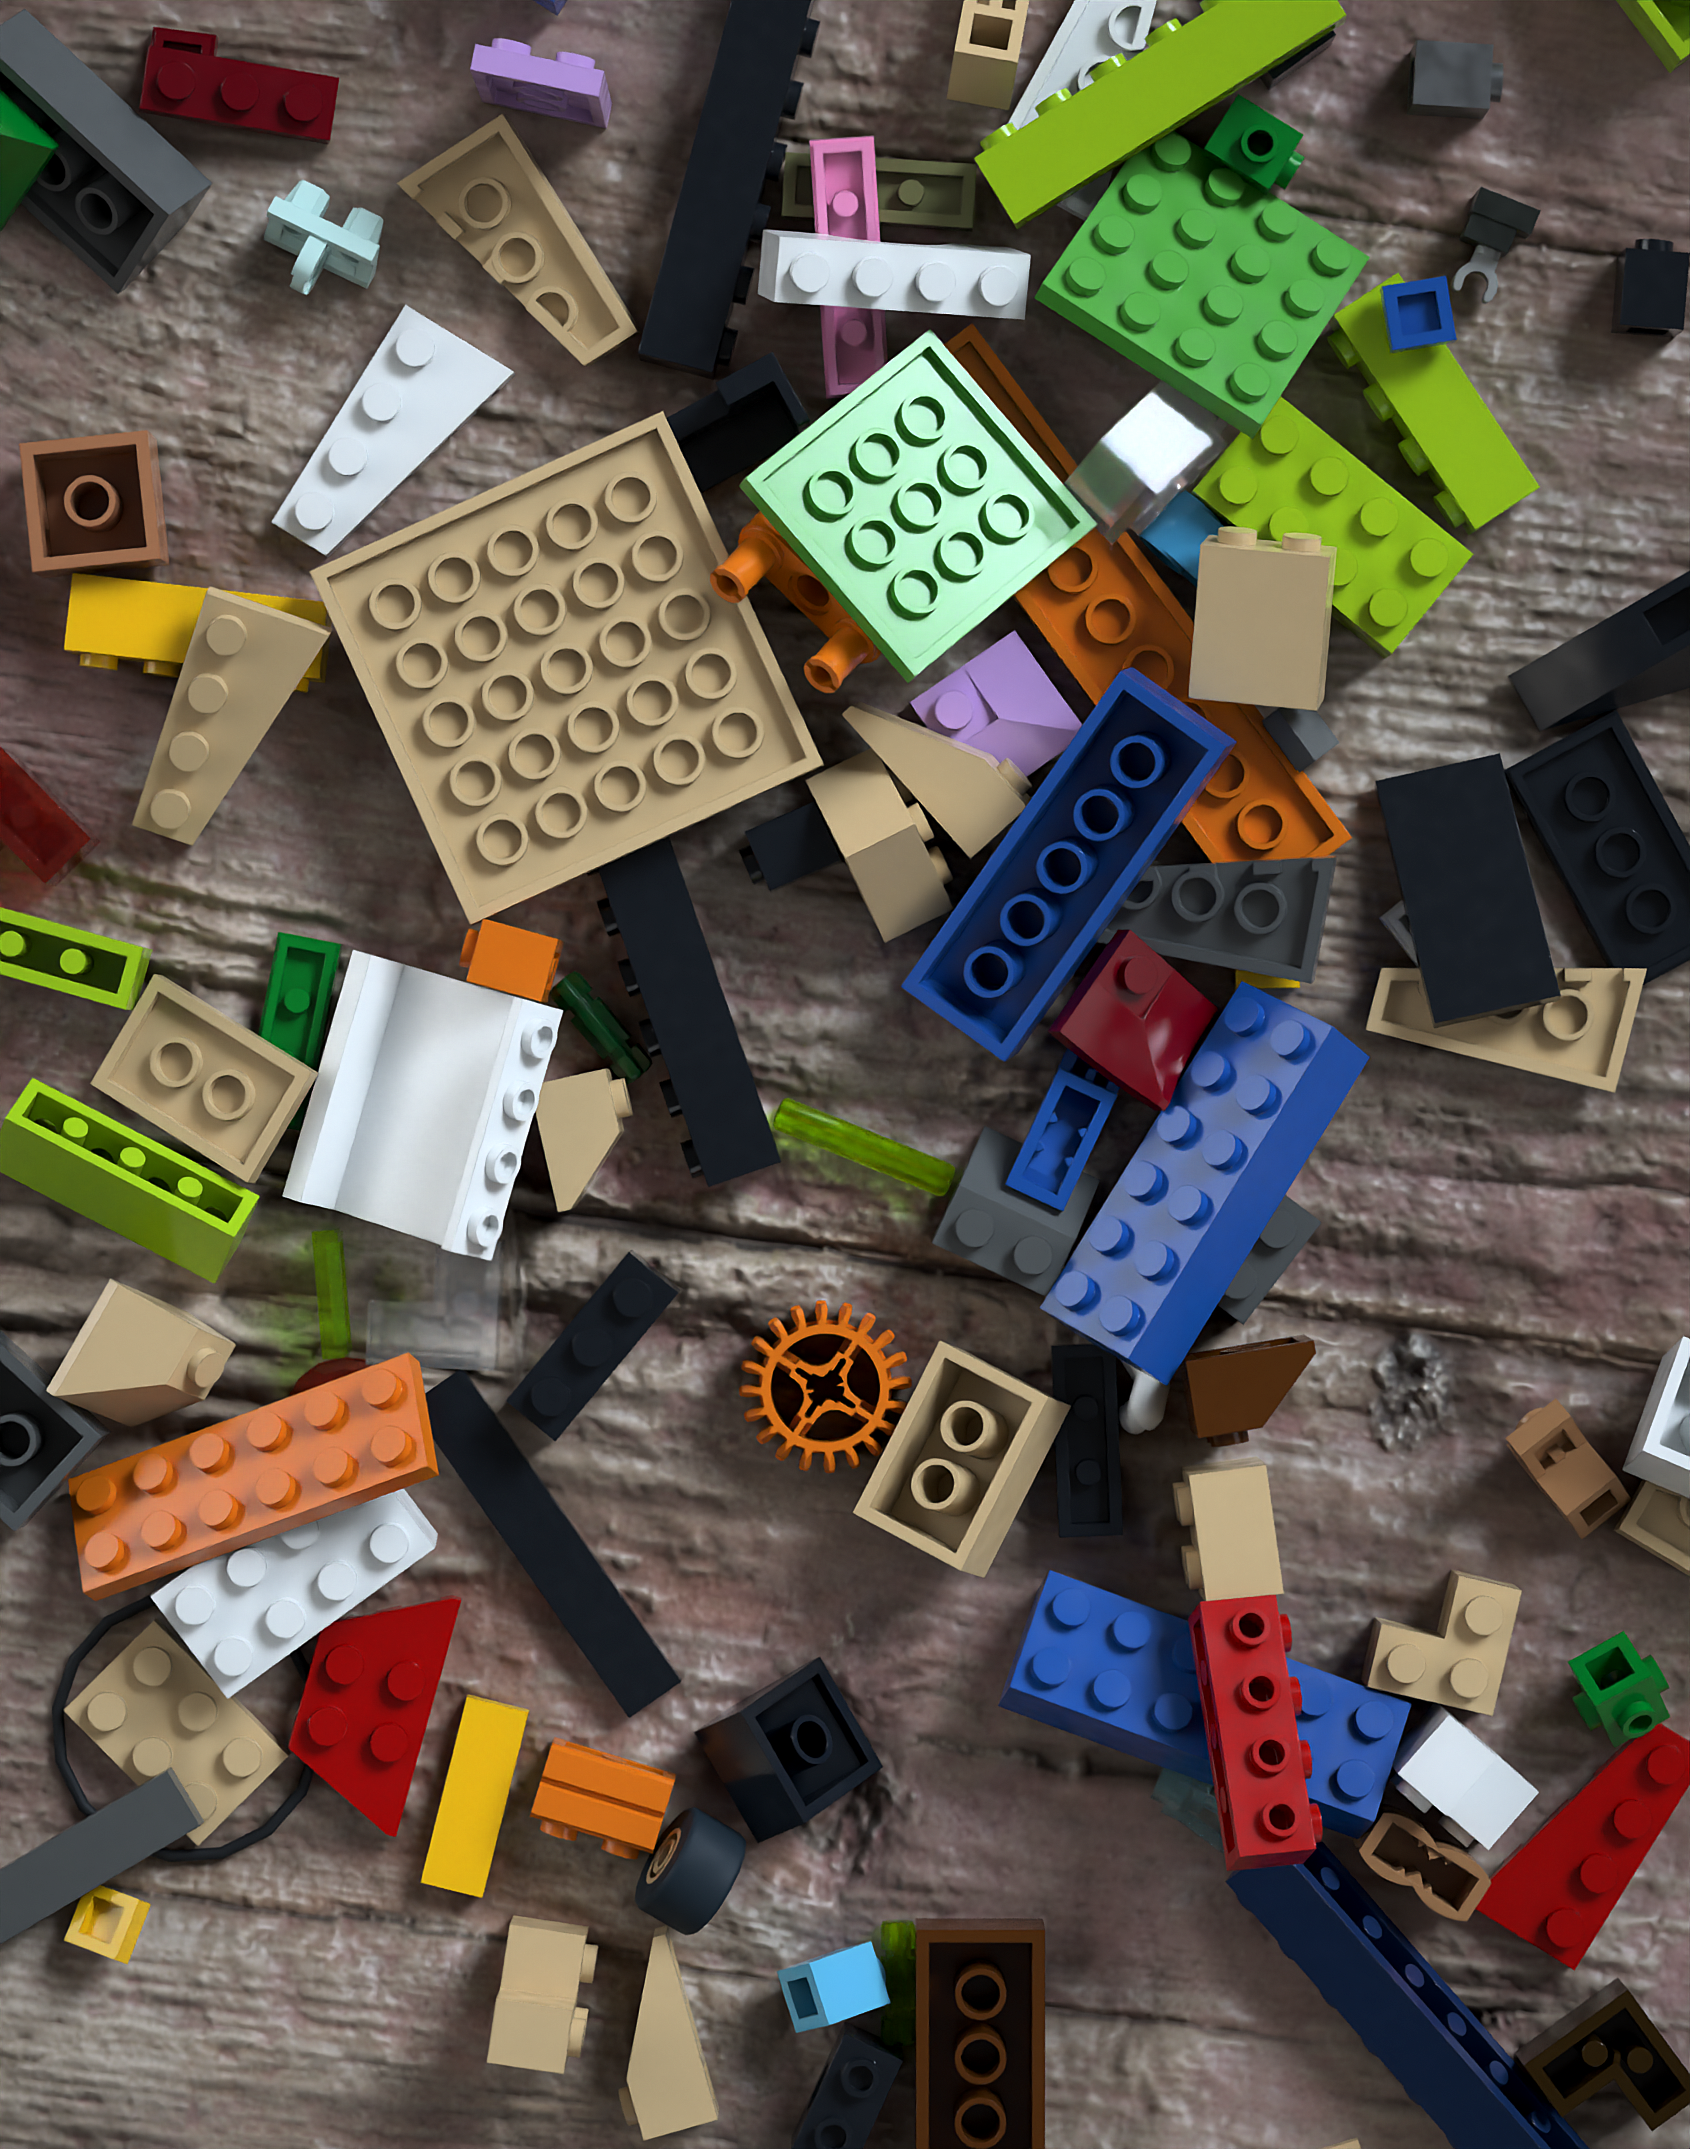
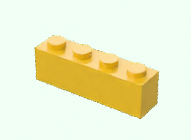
(155, 624)

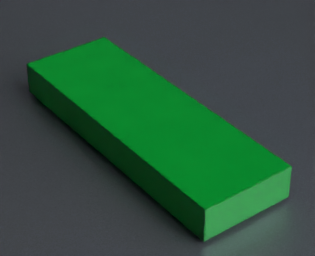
(300, 1001)

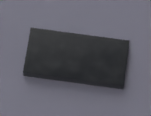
(1611, 844)
(1467, 891)

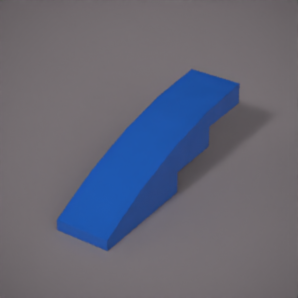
(1063, 1132)

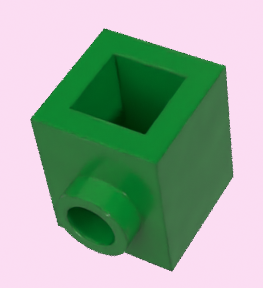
(1255, 146)

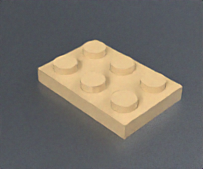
(204, 1078)
(165, 1711)

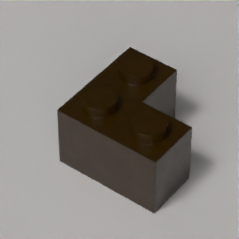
(1607, 2042)

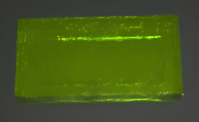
(332, 1293)

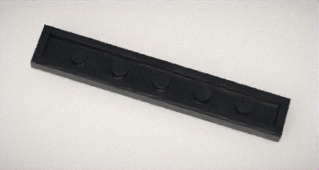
(547, 1544)

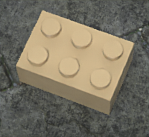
(961, 1459)

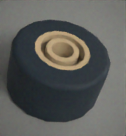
(690, 1871)

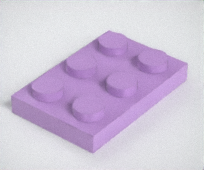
(557, 88)

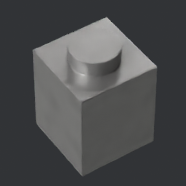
(1453, 79)

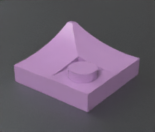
(1001, 707)

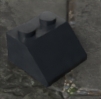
(789, 1750)

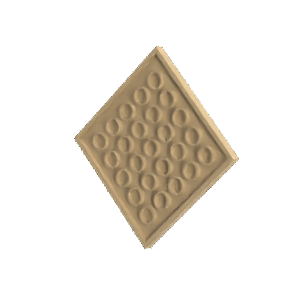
(565, 669)

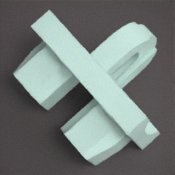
(319, 244)

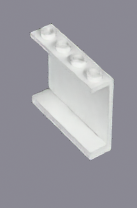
(423, 1104)

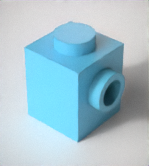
(834, 1987)

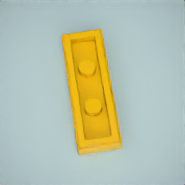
(475, 1796)

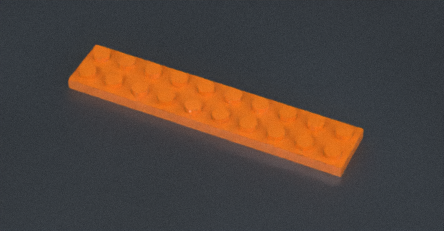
(1113, 612)

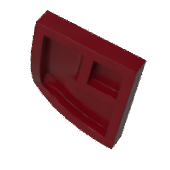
(1134, 1020)

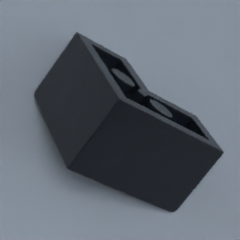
(739, 423)

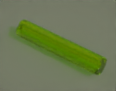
(863, 1147)

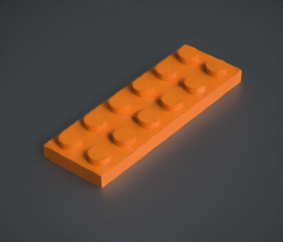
(252, 1477)

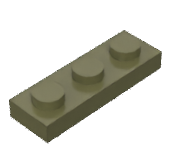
(908, 193)

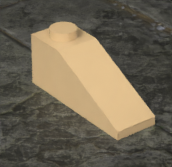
(987, 52)
(954, 781)
(667, 2065)

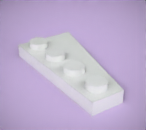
(1086, 39)
(395, 418)

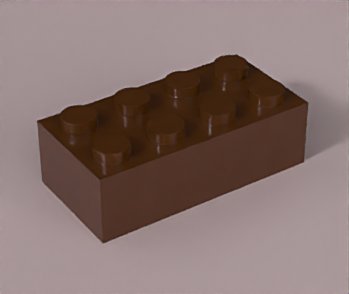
(979, 2033)

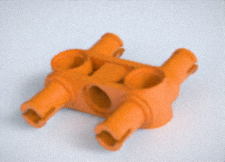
(767, 554)

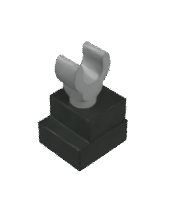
(1491, 229)

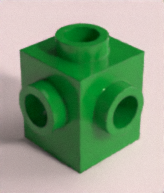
(1619, 1690)

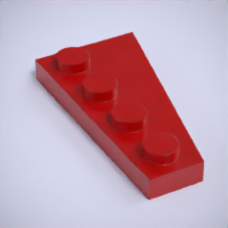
(1582, 1859)

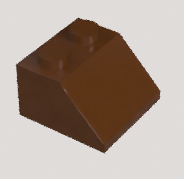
(1241, 1386)

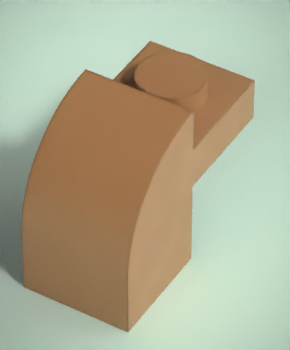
(1567, 1468)

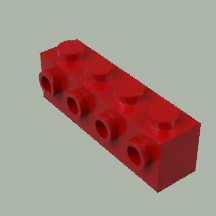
(1254, 1732)

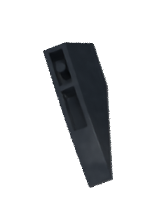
(1614, 663)

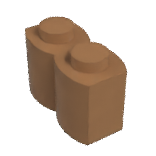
(1436, 1868)

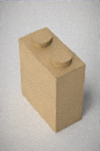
(1262, 619)

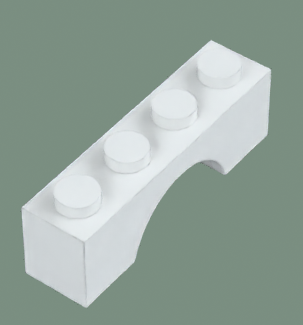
(893, 275)

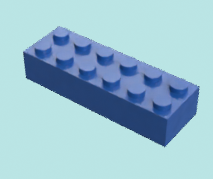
(1068, 863)
(1205, 1182)
(1133, 1686)

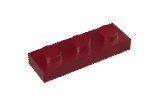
(238, 94)

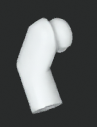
(1145, 1404)

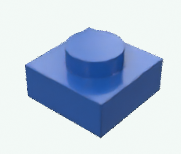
(1418, 314)

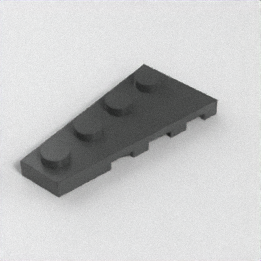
(1234, 913)

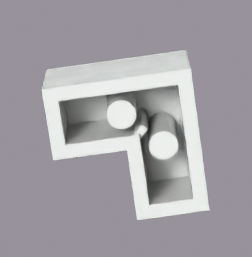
(1460, 1776)

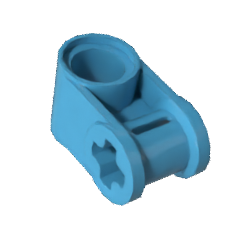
(1179, 533)

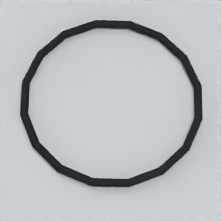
(76, 1790)

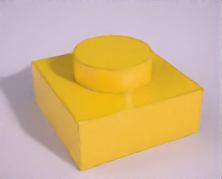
(107, 1923)

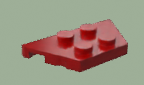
(372, 1703)

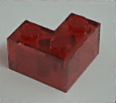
(39, 824)

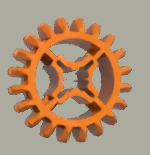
(795, 1432)

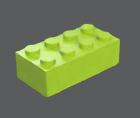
(1303, 481)

